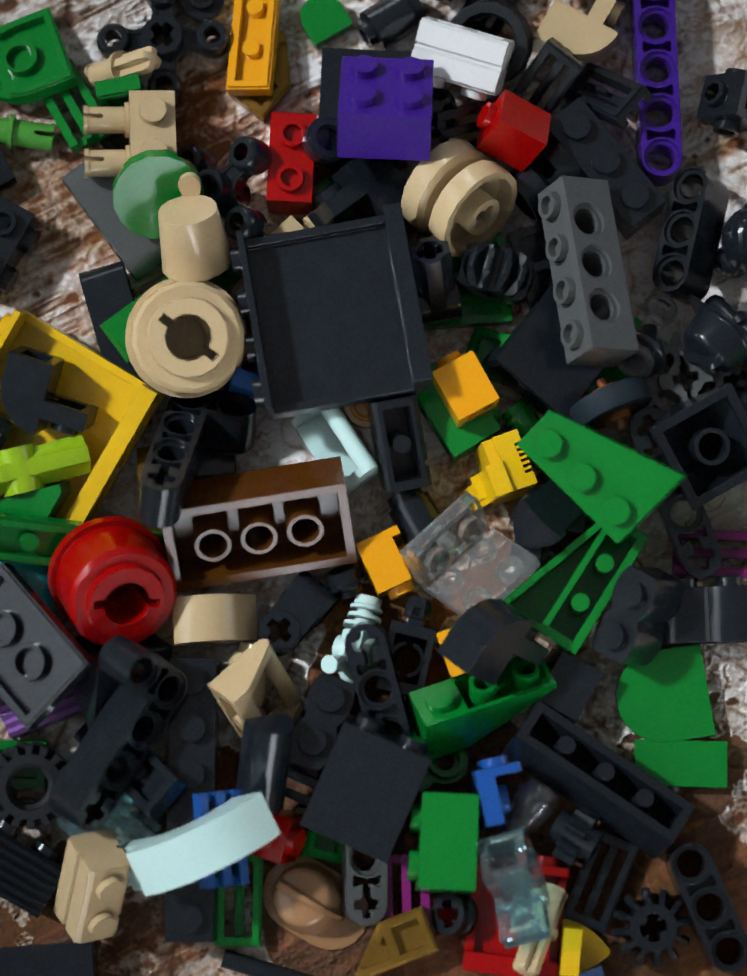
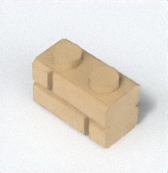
(92, 886)

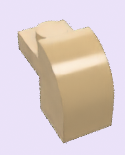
(581, 33)
(211, 620)

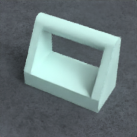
(331, 435)

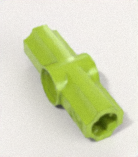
(31, 466)

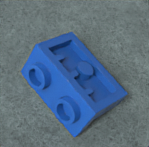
(492, 798)

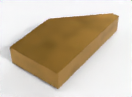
(263, 105)
(397, 942)

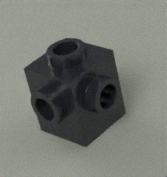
(725, 102)

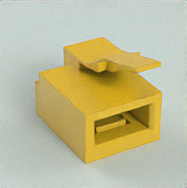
(501, 471)

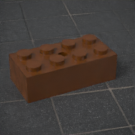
(262, 525)

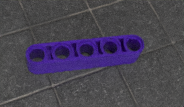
(666, 96)

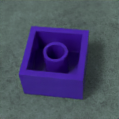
(385, 108)

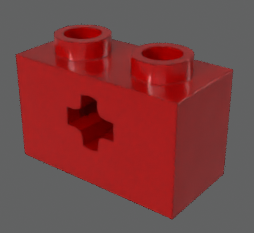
(291, 170)

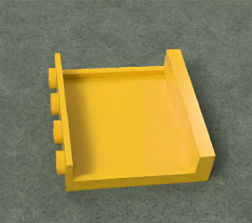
(86, 376)

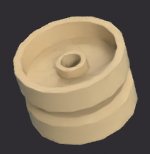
(459, 196)

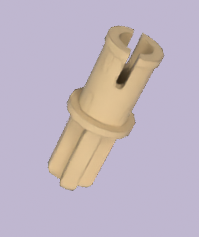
(122, 64)
(532, 955)

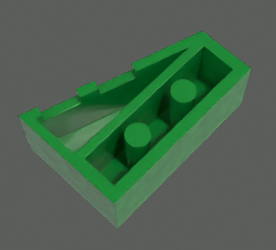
(600, 474)
(575, 587)

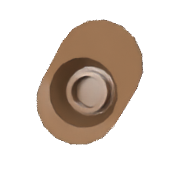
(307, 902)

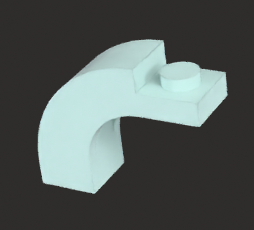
(200, 846)

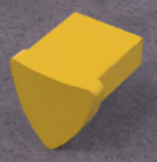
(579, 948)

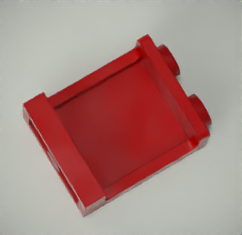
(483, 947)

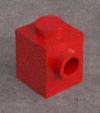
(513, 130)

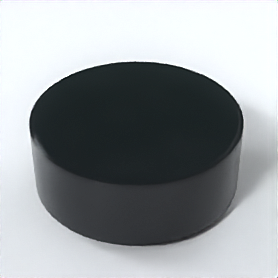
(321, 140)

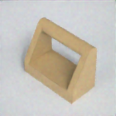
(236, 685)

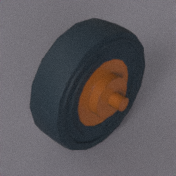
(612, 403)

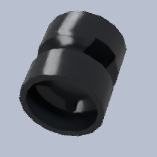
(549, 164)

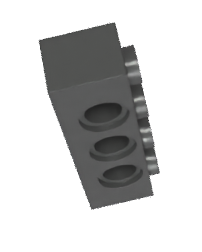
(587, 272)

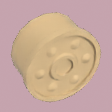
(185, 338)

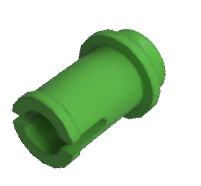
(26, 134)

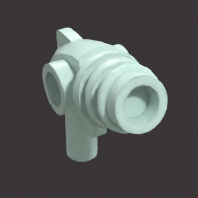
(366, 609)

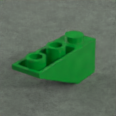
(467, 709)

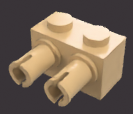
(145, 120)

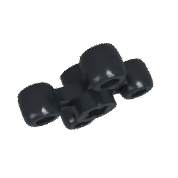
(184, 41)
(229, 186)

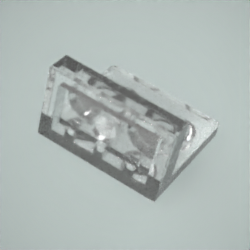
(465, 558)

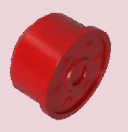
(112, 580)

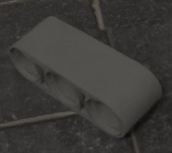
(95, 197)

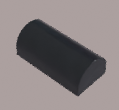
(266, 758)

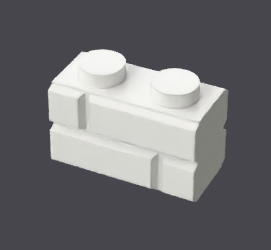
(464, 57)

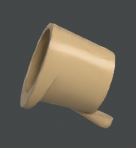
(192, 234)

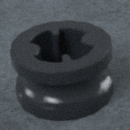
(442, 914)

